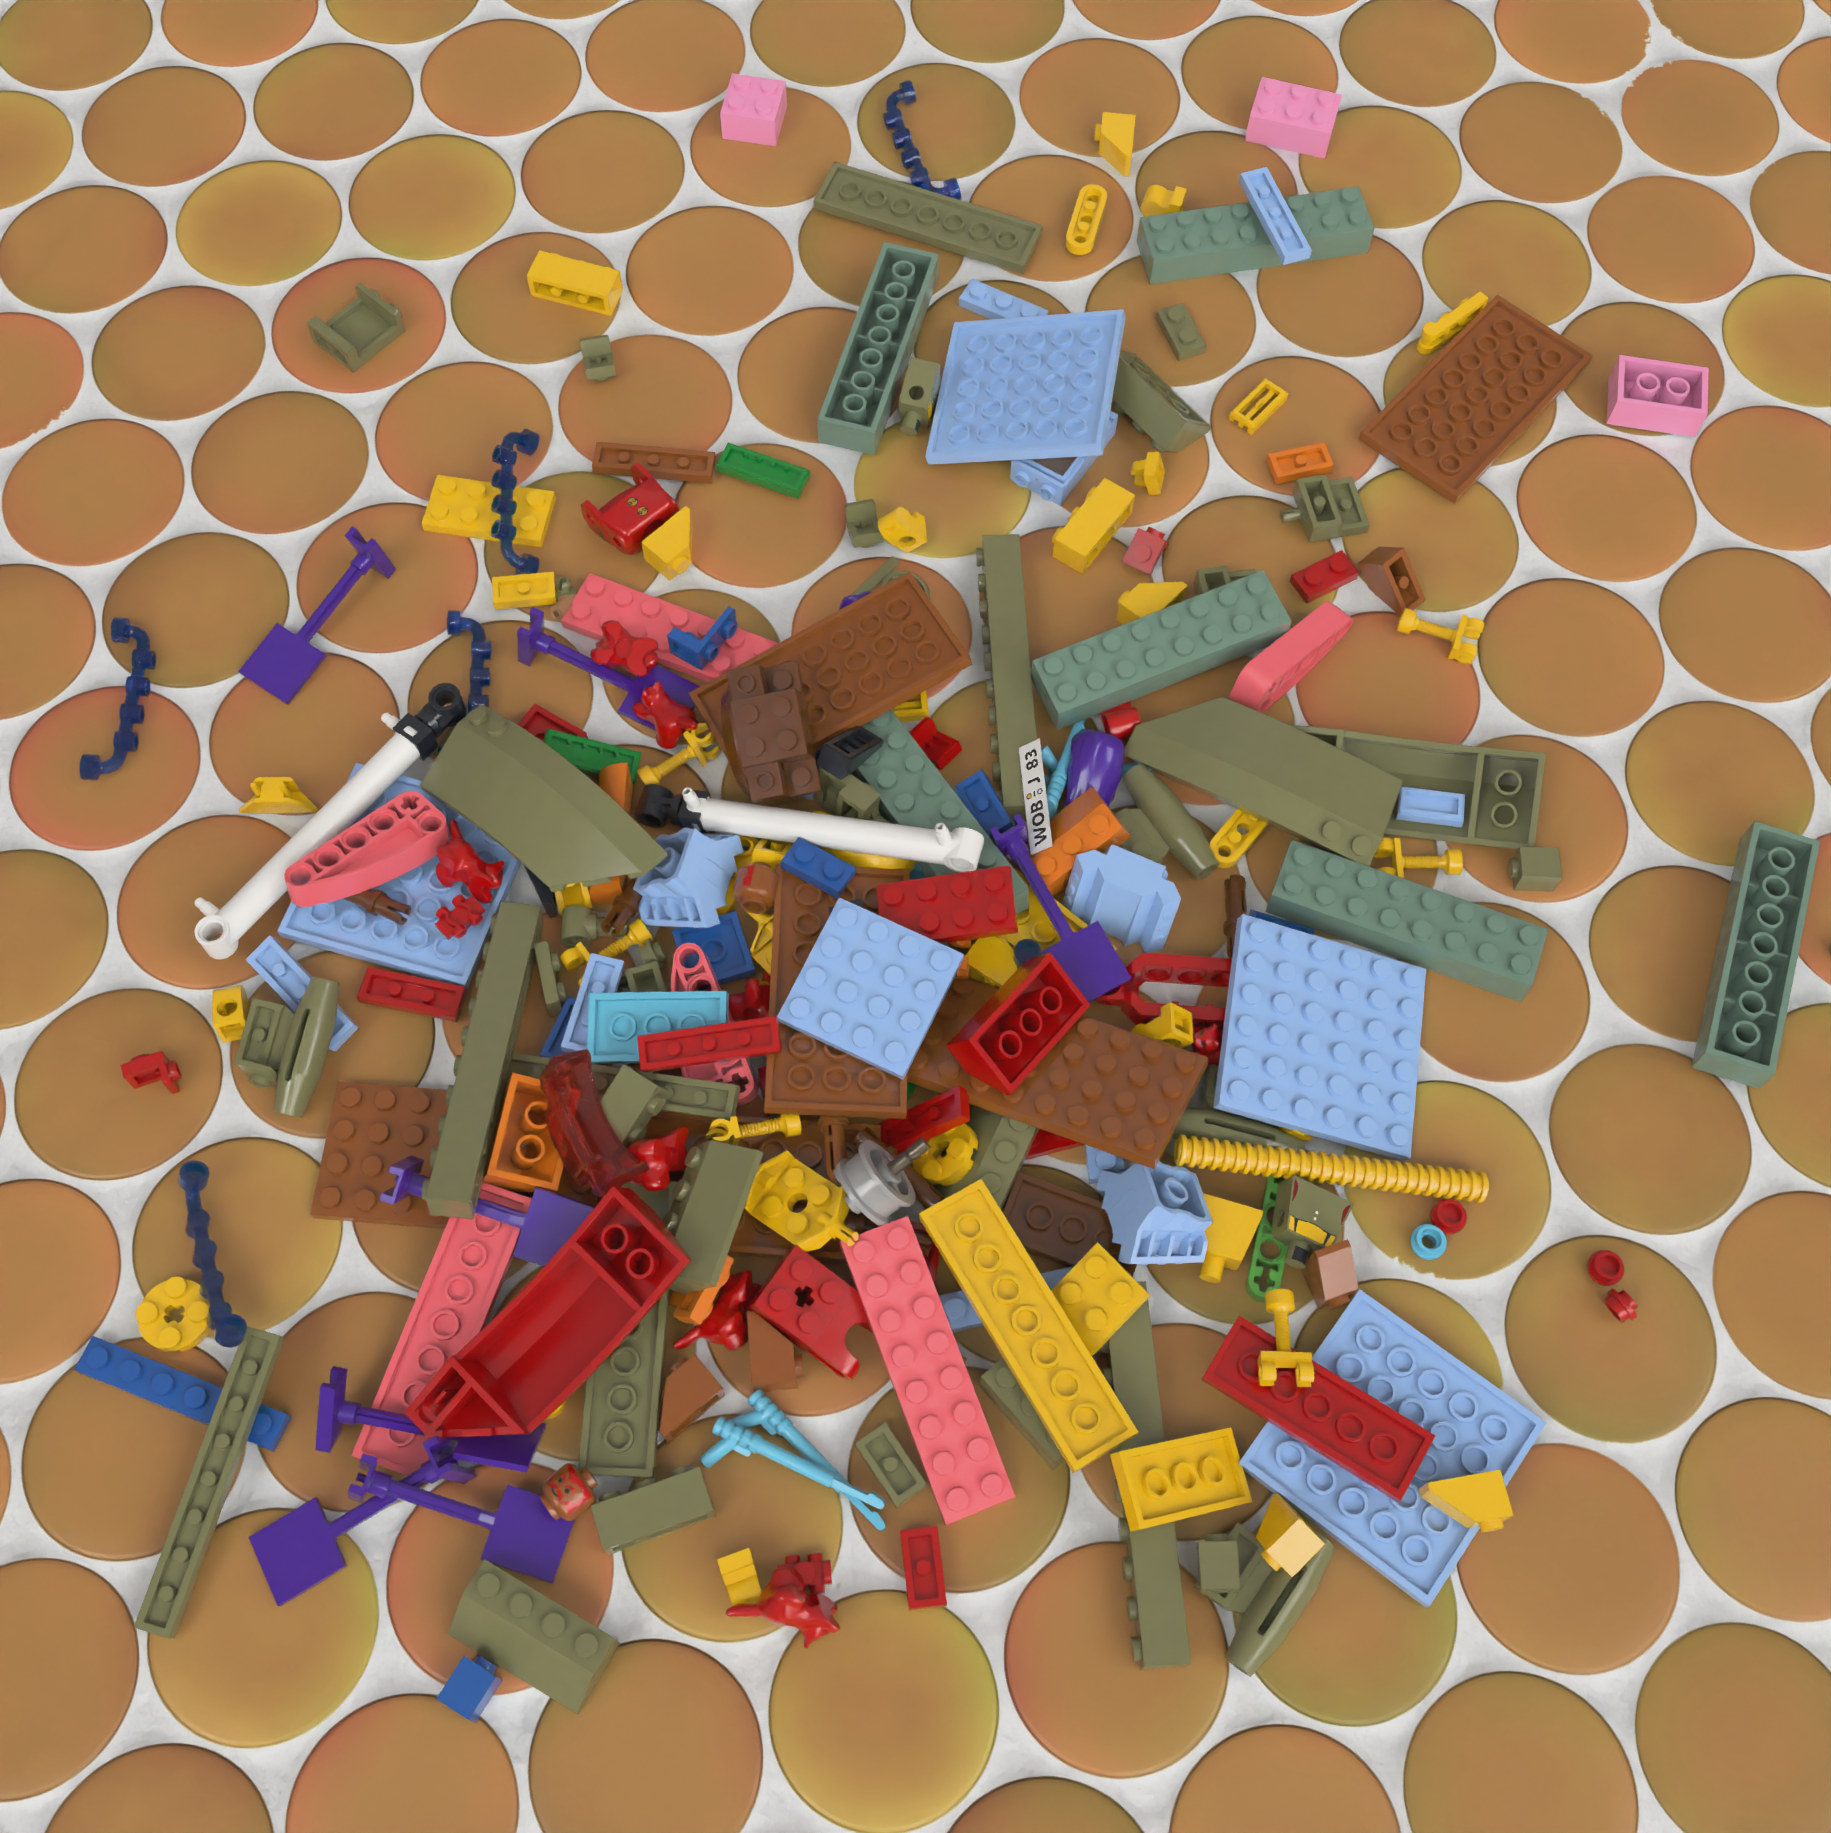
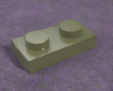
(1180, 331)
(548, 965)
(890, 1465)

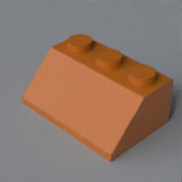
(1077, 829)
(521, 1144)

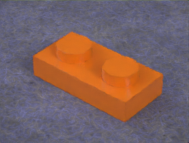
(1300, 463)

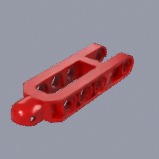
(1175, 970)

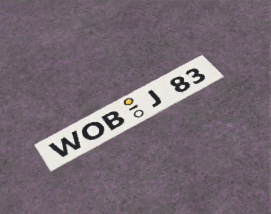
(1035, 797)

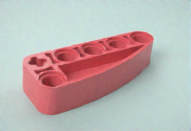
(1290, 658)
(369, 852)
(691, 980)

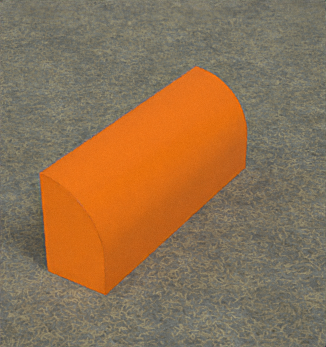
(618, 784)

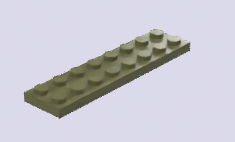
(928, 217)
(626, 1388)

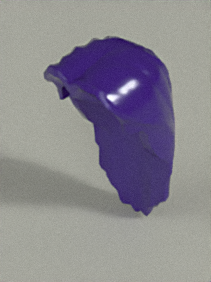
(1094, 762)

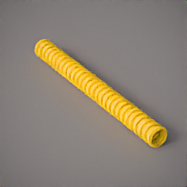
(1331, 1168)

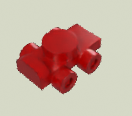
(459, 919)
(815, 1572)

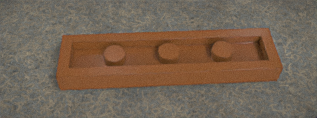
(659, 461)

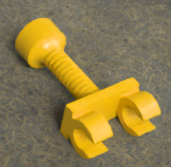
(1466, 626)
(695, 748)
(1451, 860)
(577, 955)
(786, 1123)
(1281, 1303)

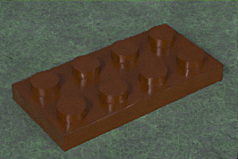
(1058, 1221)

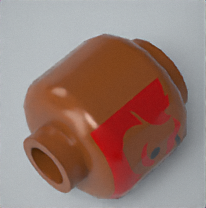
(756, 887)
(568, 1492)

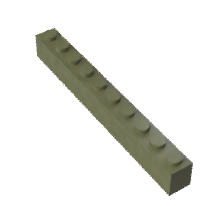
(1007, 662)
(484, 1063)
(1152, 1551)

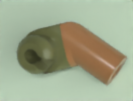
(564, 595)

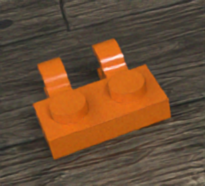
(697, 1305)

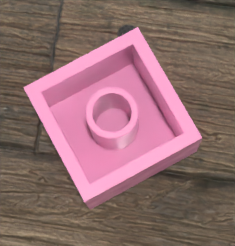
(753, 109)

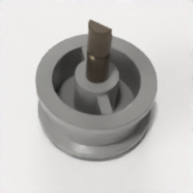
(877, 1180)

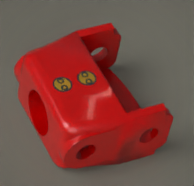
(632, 513)

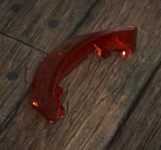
(581, 1127)

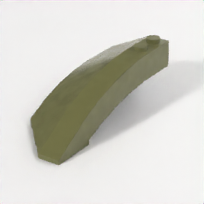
(1272, 774)
(1498, 784)
(537, 804)

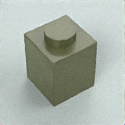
(1535, 869)
(1218, 1565)

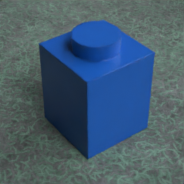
(470, 1687)

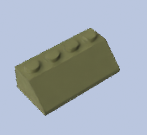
(1155, 406)
(1000, 1153)
(709, 1209)
(532, 1636)

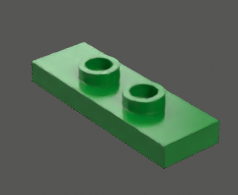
(763, 470)
(591, 755)

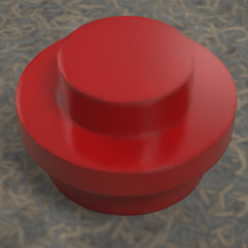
(1448, 1216)
(1605, 1268)
(1621, 1305)

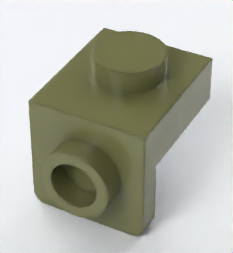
(597, 358)
(863, 523)

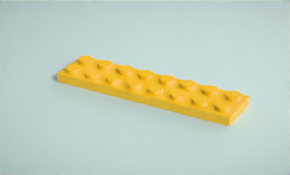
(1028, 1326)

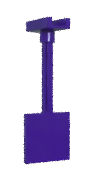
(535, 641)
(287, 659)
(1083, 954)
(543, 1228)
(500, 1451)
(521, 1531)
(303, 1544)

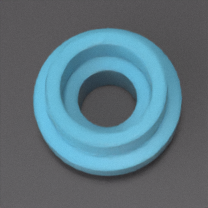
(1435, 1235)

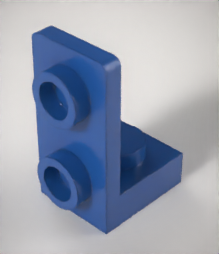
(699, 653)

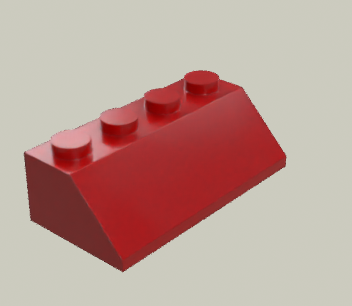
(1019, 1024)

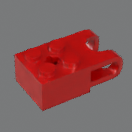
(820, 1322)

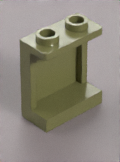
(358, 329)

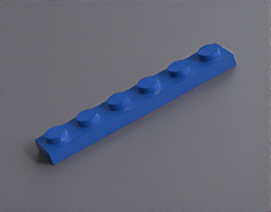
(170, 1388)

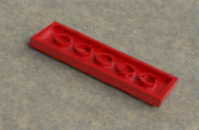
(1326, 1417)

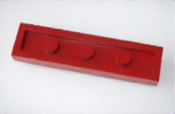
(709, 1044)

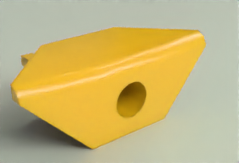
(277, 796)

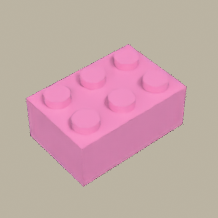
(1293, 117)
(1657, 395)

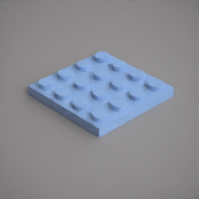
(870, 988)

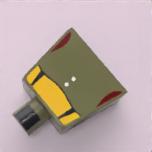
(919, 395)
(1307, 1218)

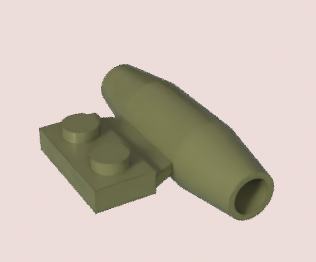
(1163, 825)
(292, 1042)
(1229, 1126)
(1267, 1599)

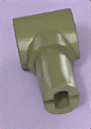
(583, 926)

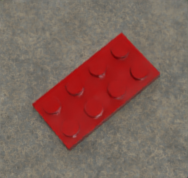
(953, 905)

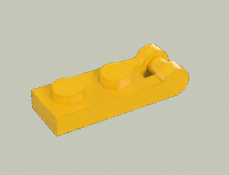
(1450, 324)

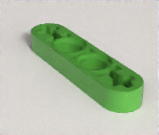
(1262, 1235)

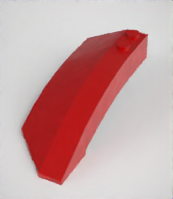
(556, 1325)

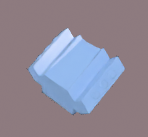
(689, 880)
(1124, 896)
(1156, 1214)

